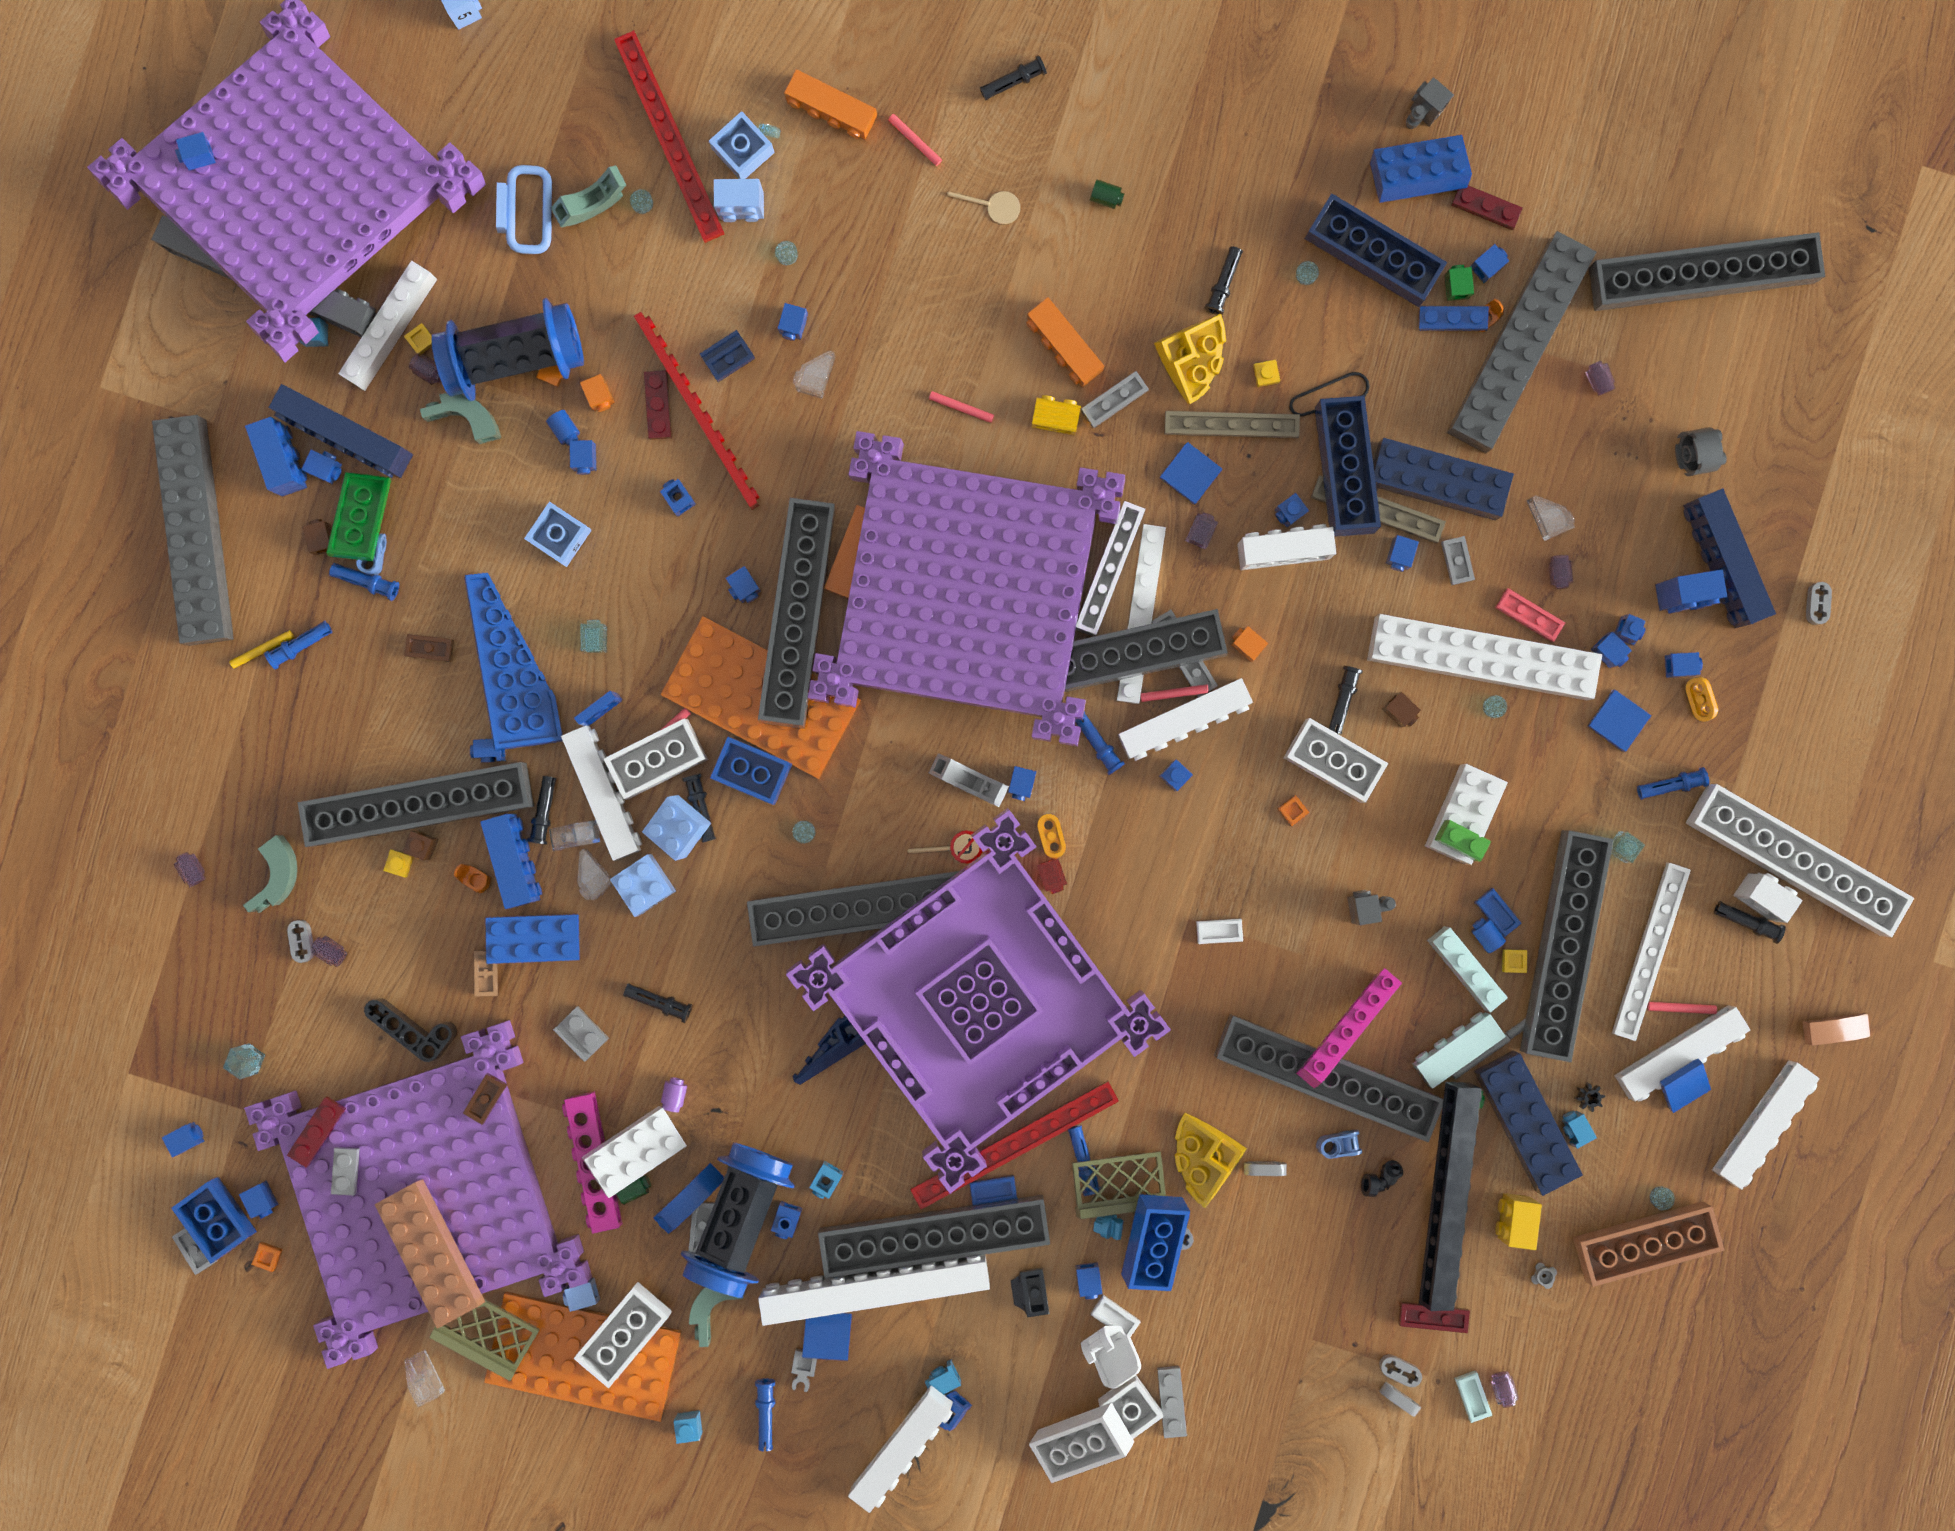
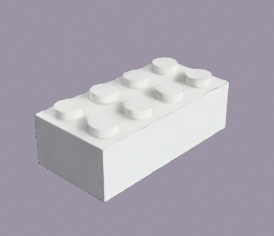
(1286, 548)
(655, 759)
(1335, 760)
(1470, 804)
(634, 1151)
(623, 1335)
(1081, 1443)

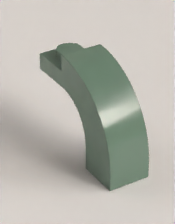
(591, 201)
(481, 420)
(282, 874)
(701, 1312)

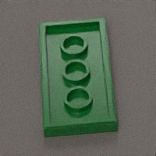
(358, 516)

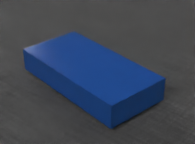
(1499, 913)
(993, 1190)

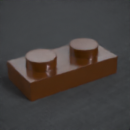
(428, 648)
(485, 1098)

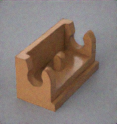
(484, 976)

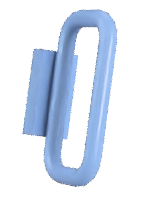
(506, 209)

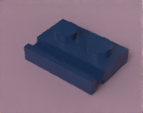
(727, 356)

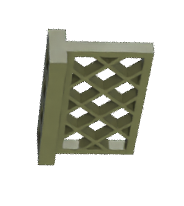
(1115, 1205)
(479, 1352)

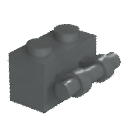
(1428, 103)
(1367, 908)

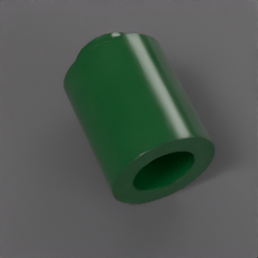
(1107, 194)
(634, 1190)

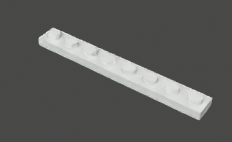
(1143, 598)
(1651, 951)

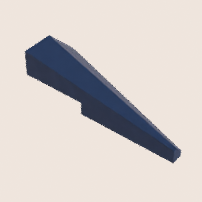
(835, 1045)

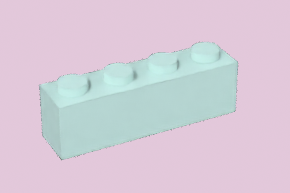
(1467, 969)
(1458, 1049)

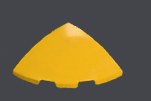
(1194, 356)
(1204, 1157)

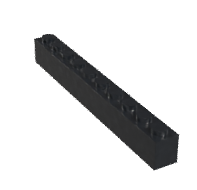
(1450, 1196)

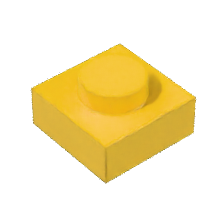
(419, 339)
(1266, 373)
(398, 863)
(1514, 961)

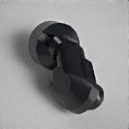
(1389, 1174)

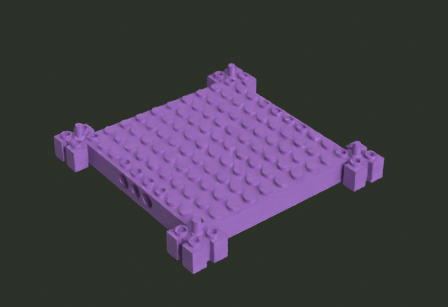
(300, 179)
(966, 587)
(978, 1001)
(472, 1170)

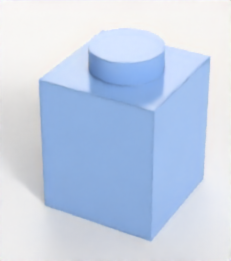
(581, 1296)

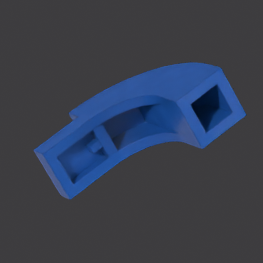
(689, 1198)

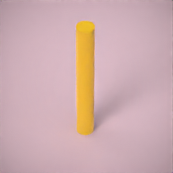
(259, 650)

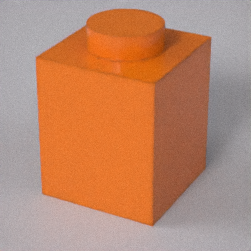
(597, 393)
(1248, 643)

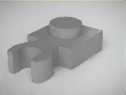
(803, 1367)

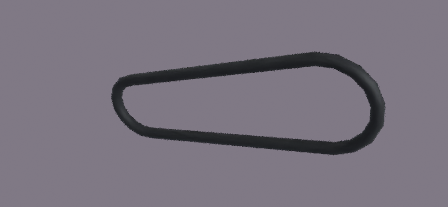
(1324, 385)

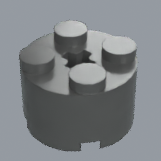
(1700, 451)

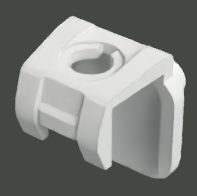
(1113, 1355)

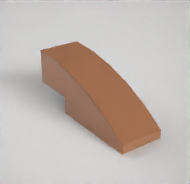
(1836, 1029)

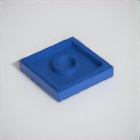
(1191, 473)
(598, 708)
(1619, 720)
(1685, 1085)
(827, 1337)

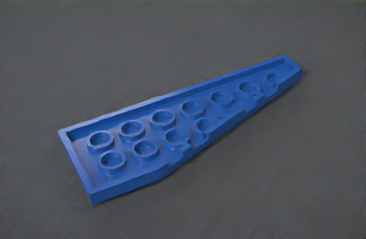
(515, 691)

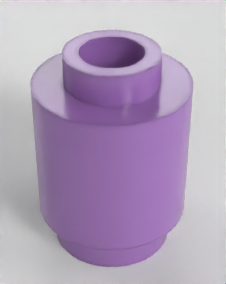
(673, 1094)

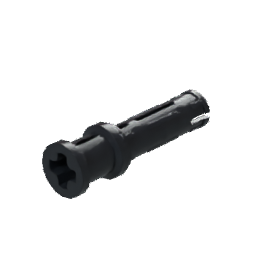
(1021, 74)
(1221, 290)
(1347, 689)
(694, 796)
(541, 820)
(1759, 925)
(669, 1003)

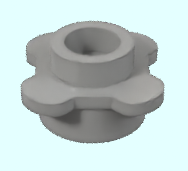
(1550, 1273)

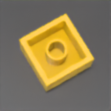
(1518, 1221)

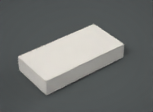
(1219, 931)
(1113, 1315)

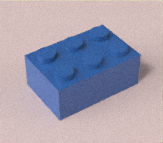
(276, 456)
(1691, 591)
(751, 770)
(214, 1219)

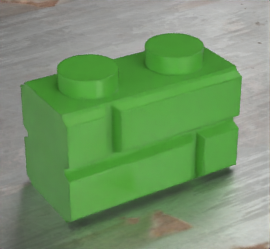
(1462, 840)

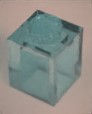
(593, 637)
(1626, 847)
(244, 1061)

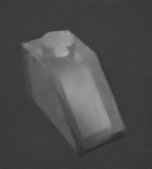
(814, 375)
(1550, 517)
(574, 835)
(592, 876)
(422, 1378)

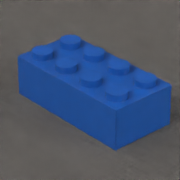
(1420, 168)
(511, 861)
(532, 938)
(1155, 1242)

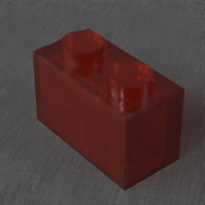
(1052, 875)

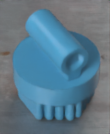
(1109, 1226)

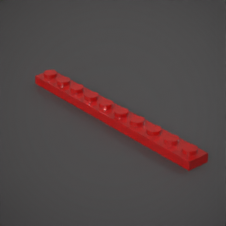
(669, 136)
(693, 402)
(1025, 1139)

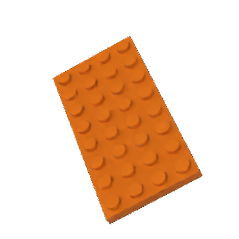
(723, 682)
(554, 1373)

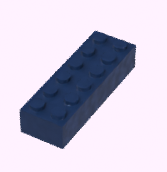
(1375, 250)
(340, 432)
(1347, 466)
(1441, 479)
(1727, 550)
(1528, 1123)

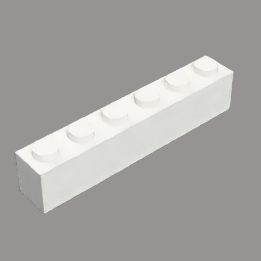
(388, 325)
(1109, 569)
(1184, 719)
(601, 792)
(1696, 1043)
(1766, 1124)
(900, 1449)

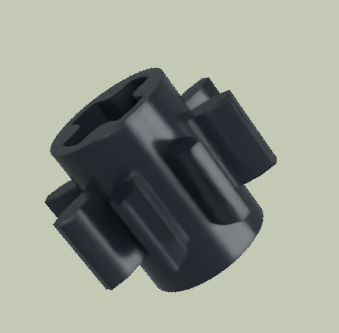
(1582, 1097)

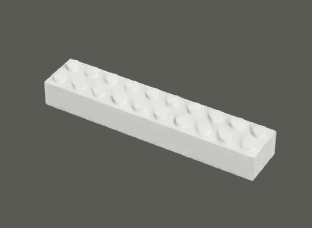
(1484, 657)
(1799, 860)
(871, 1289)

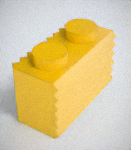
(1056, 415)

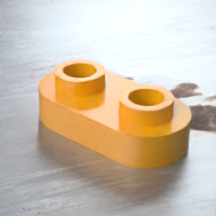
(1700, 699)
(1050, 836)

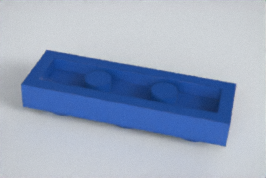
(1453, 318)

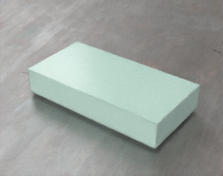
(1473, 1396)

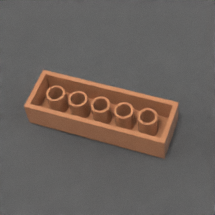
(1648, 1243)
(429, 1253)

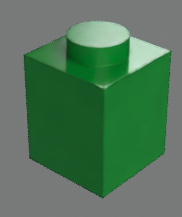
(1459, 283)

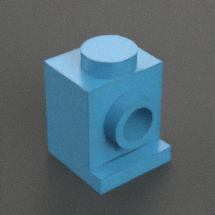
(1577, 1129)
(825, 1190)
(944, 1378)

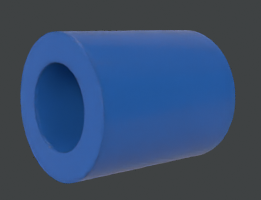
(563, 427)
(1487, 935)

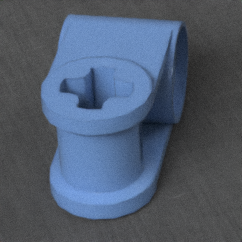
(378, 558)
(1344, 1144)

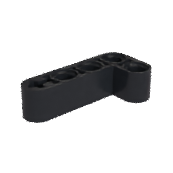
(405, 1026)

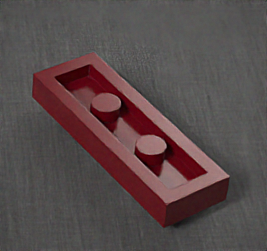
(1487, 207)
(657, 405)
(316, 1131)
(1417, 1316)

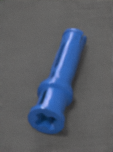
(374, 583)
(289, 649)
(1104, 752)
(1683, 782)
(1082, 1154)
(765, 1403)

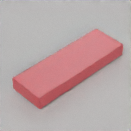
(1530, 615)

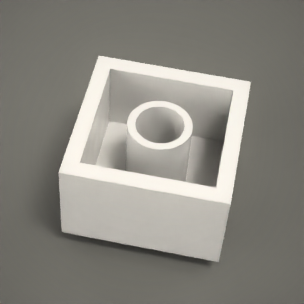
(1768, 897)
(1133, 1405)

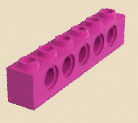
(1349, 1028)
(588, 1105)

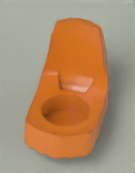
(1495, 312)
(472, 878)

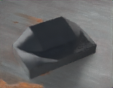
(1030, 1292)

